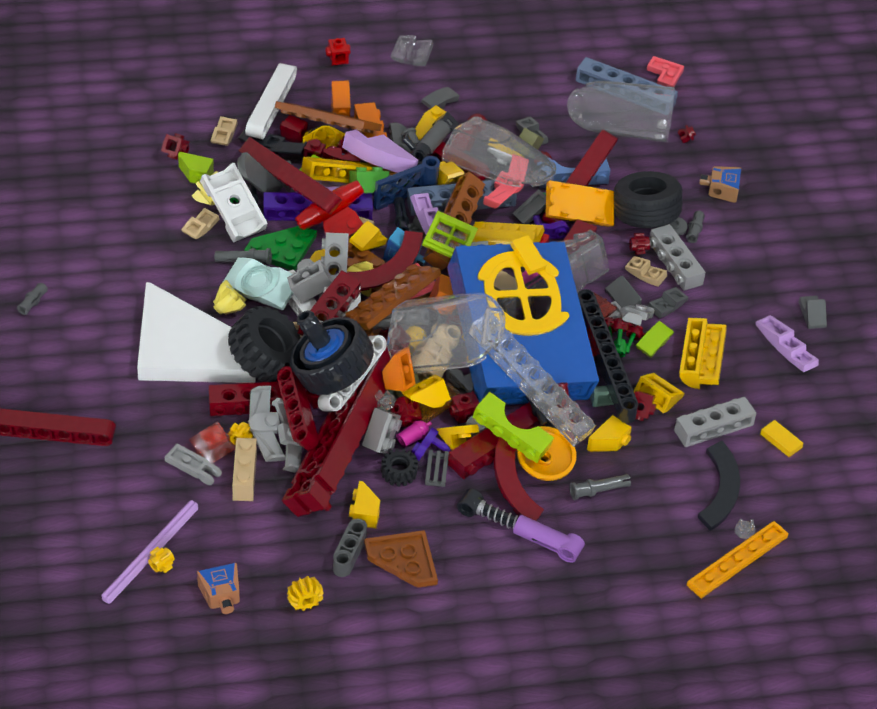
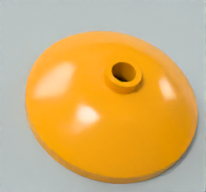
(559, 459)

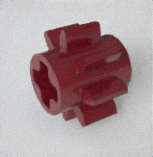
(639, 243)

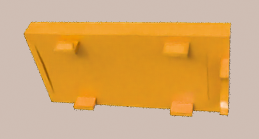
(579, 202)

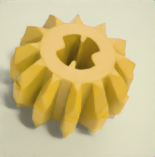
(305, 593)

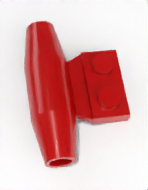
(342, 219)

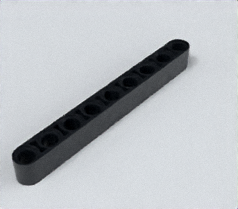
(608, 358)

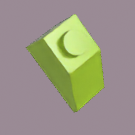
(195, 166)

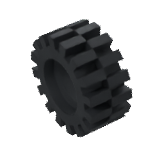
(399, 458)

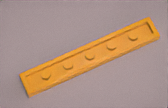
(737, 559)

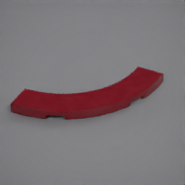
(398, 264)
(509, 482)

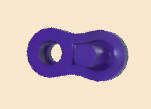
(556, 230)
(420, 448)

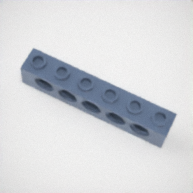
(593, 71)
(441, 194)

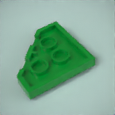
(287, 245)

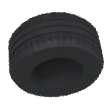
(648, 199)

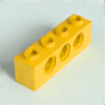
(330, 169)

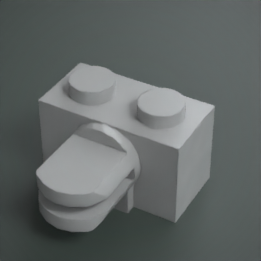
(309, 279)

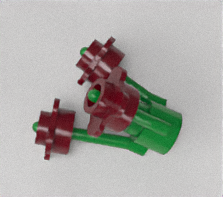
(633, 332)

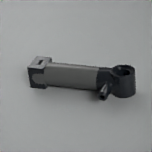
(426, 146)

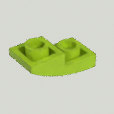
(654, 339)

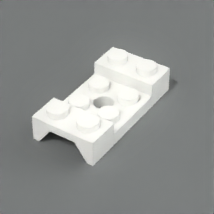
(241, 218)

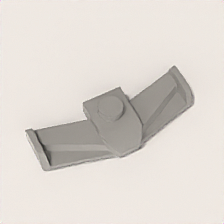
(636, 313)
(264, 424)
(293, 450)

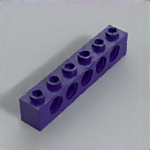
(288, 205)

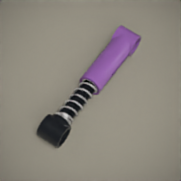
(565, 545)

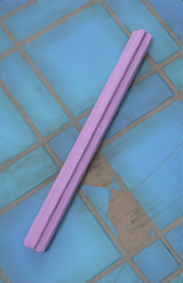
(142, 559)

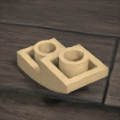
(644, 271)

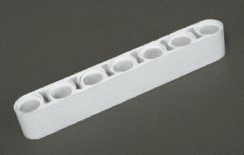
(265, 109)

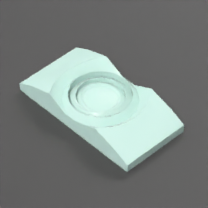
(260, 282)

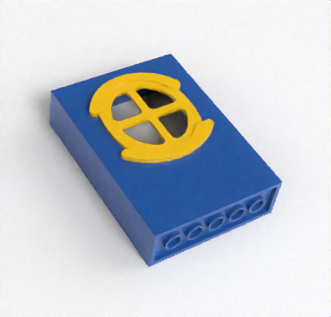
(555, 341)

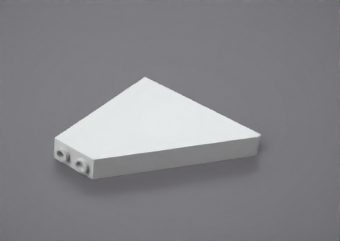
(184, 343)

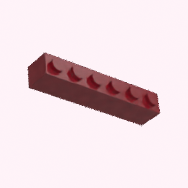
(480, 449)

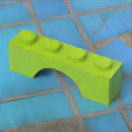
(530, 442)

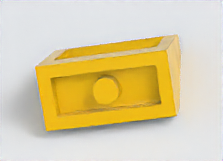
(666, 393)

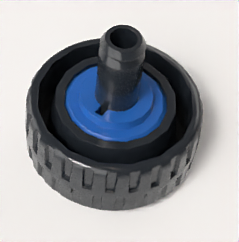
(330, 353)

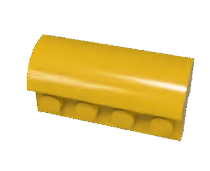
(506, 232)
(702, 353)

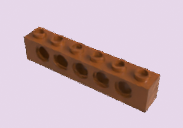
(460, 206)

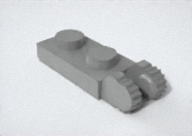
(192, 464)

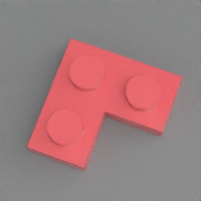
(668, 71)

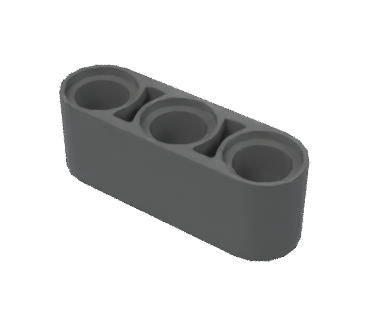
(349, 547)

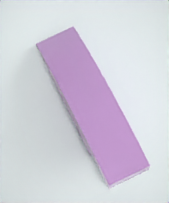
(378, 151)

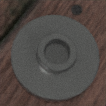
(679, 226)

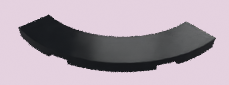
(728, 486)

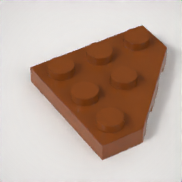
(404, 556)

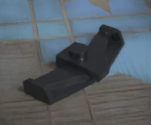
(277, 144)

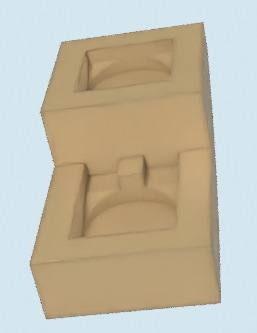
(224, 131)
(201, 224)

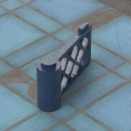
(426, 176)

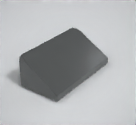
(623, 292)

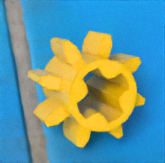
(239, 431)
(161, 559)

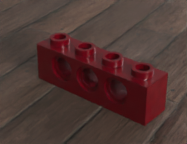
(342, 284)
(235, 398)

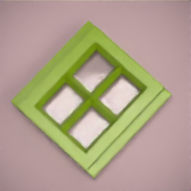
(447, 234)

